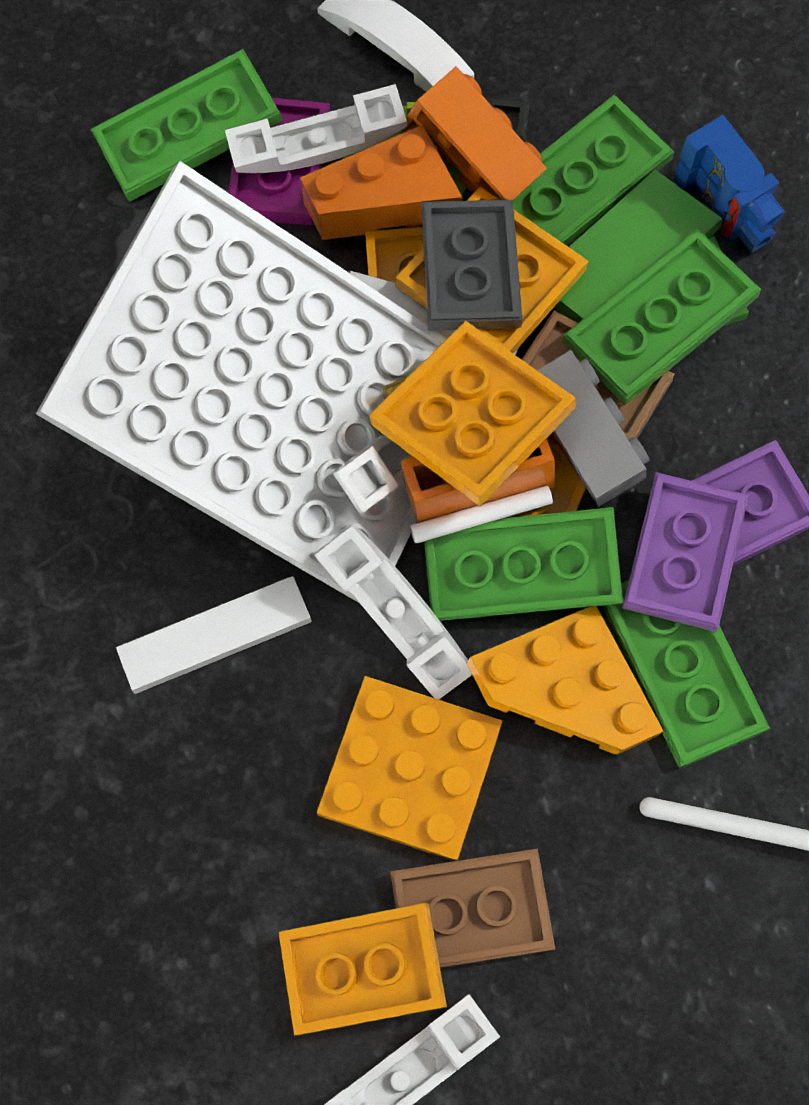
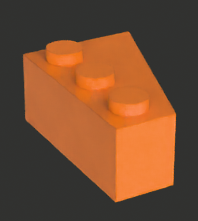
(476, 137)
(378, 187)
(435, 497)

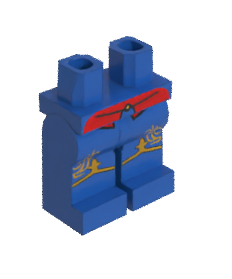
(731, 183)

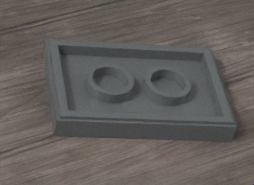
(471, 264)

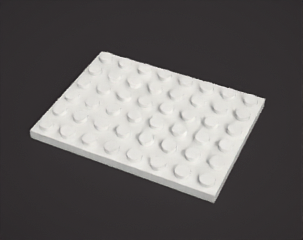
(241, 374)

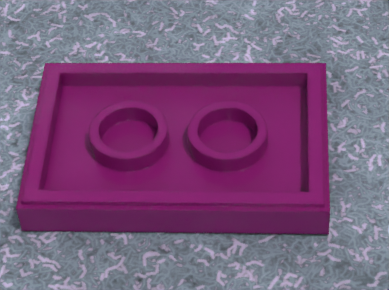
(279, 193)

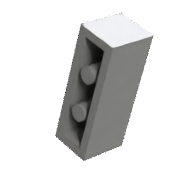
(592, 433)

